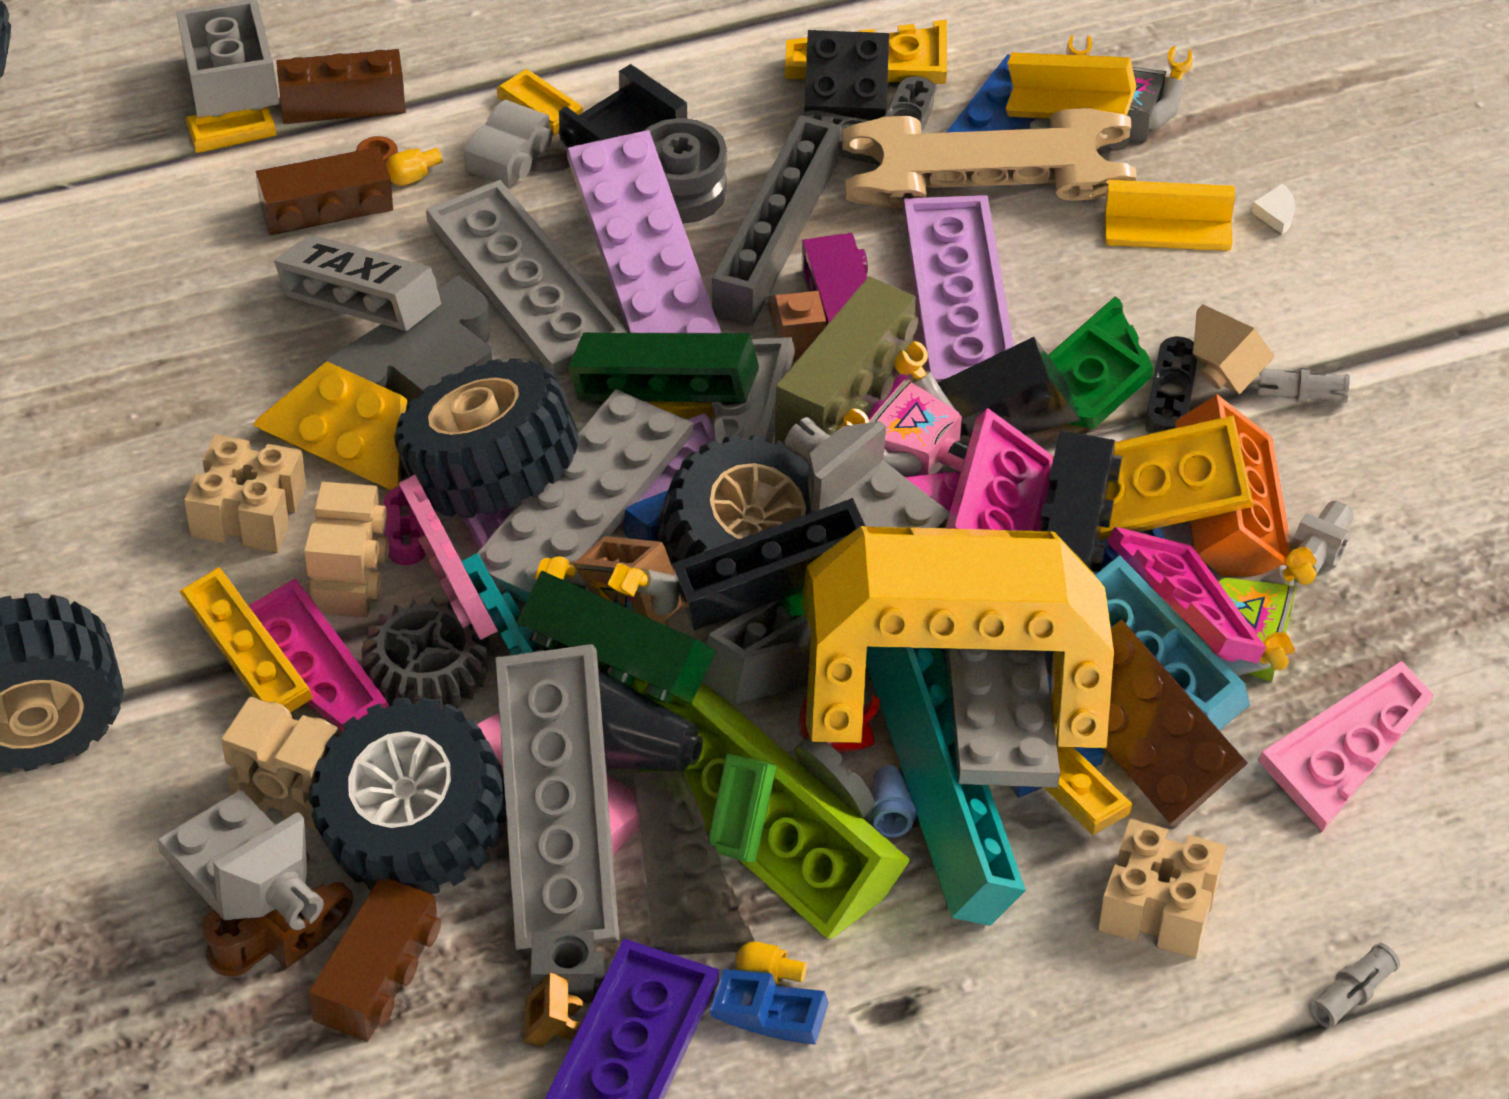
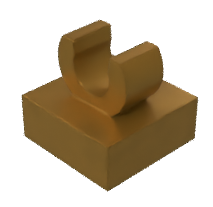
(548, 1011)

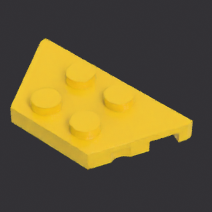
(341, 422)

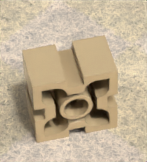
(245, 493)
(346, 549)
(275, 756)
(1162, 888)

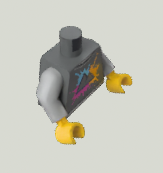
(1155, 94)

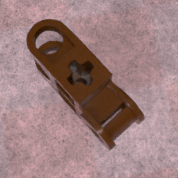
(271, 934)

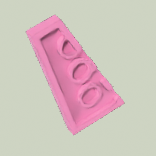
(447, 563)
(1343, 745)

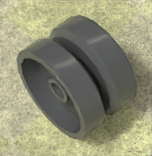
(693, 165)

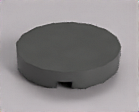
(826, 766)

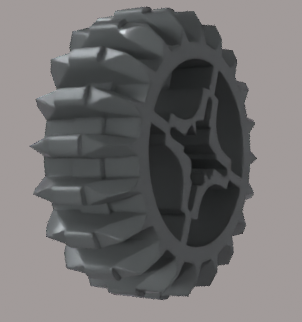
(423, 645)

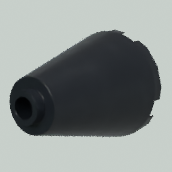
(643, 732)

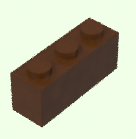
(341, 86)
(324, 190)
(374, 959)

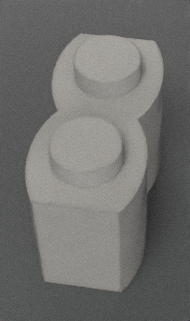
(507, 143)

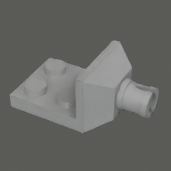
(853, 467)
(245, 861)

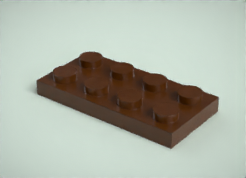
(1162, 733)

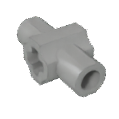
(1325, 534)

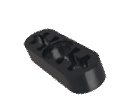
(1166, 374)

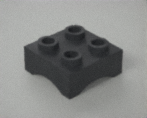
(847, 73)

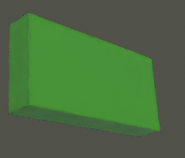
(741, 807)

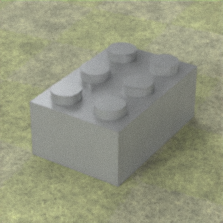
(227, 58)

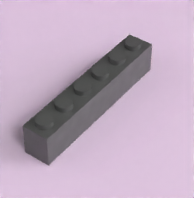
(775, 221)

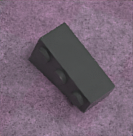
(759, 654)

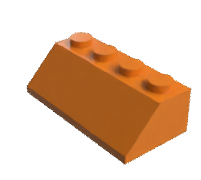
(1254, 537)

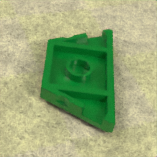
(1102, 364)

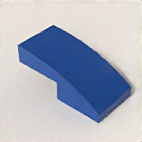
(761, 1007)

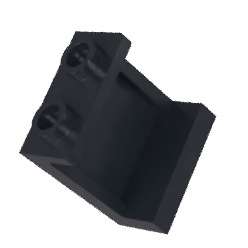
(627, 111)

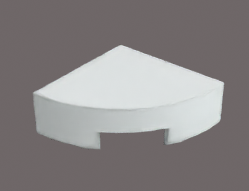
(1276, 208)

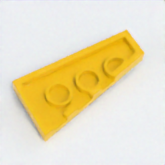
(910, 54)

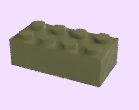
(848, 361)

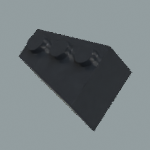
(1015, 385)
(1078, 494)

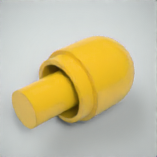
(411, 165)
(769, 959)

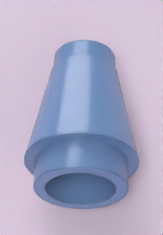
(893, 805)

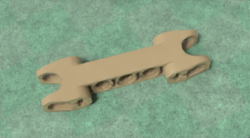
(919, 161)

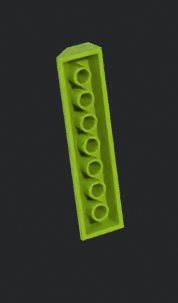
(811, 842)

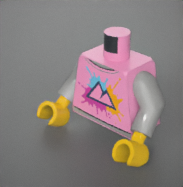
(918, 420)

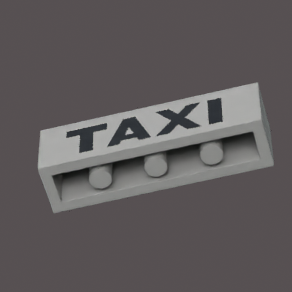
(358, 282)

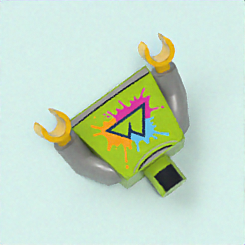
(1267, 607)

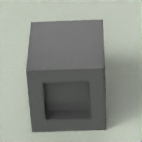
(568, 948)

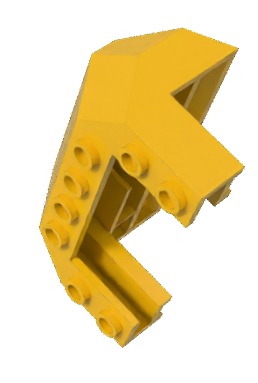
(957, 595)

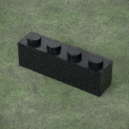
(760, 565)

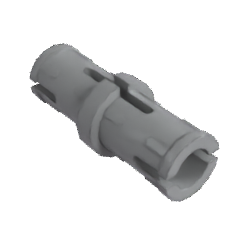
(1304, 385)
(1354, 985)

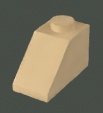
(1228, 350)

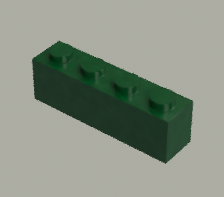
(665, 366)
(623, 638)

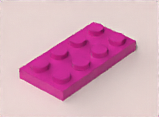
(1000, 479)

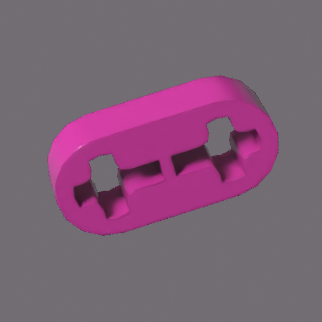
(402, 525)

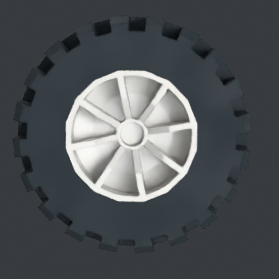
(409, 795)

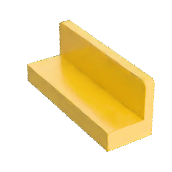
(1064, 82)
(1169, 215)

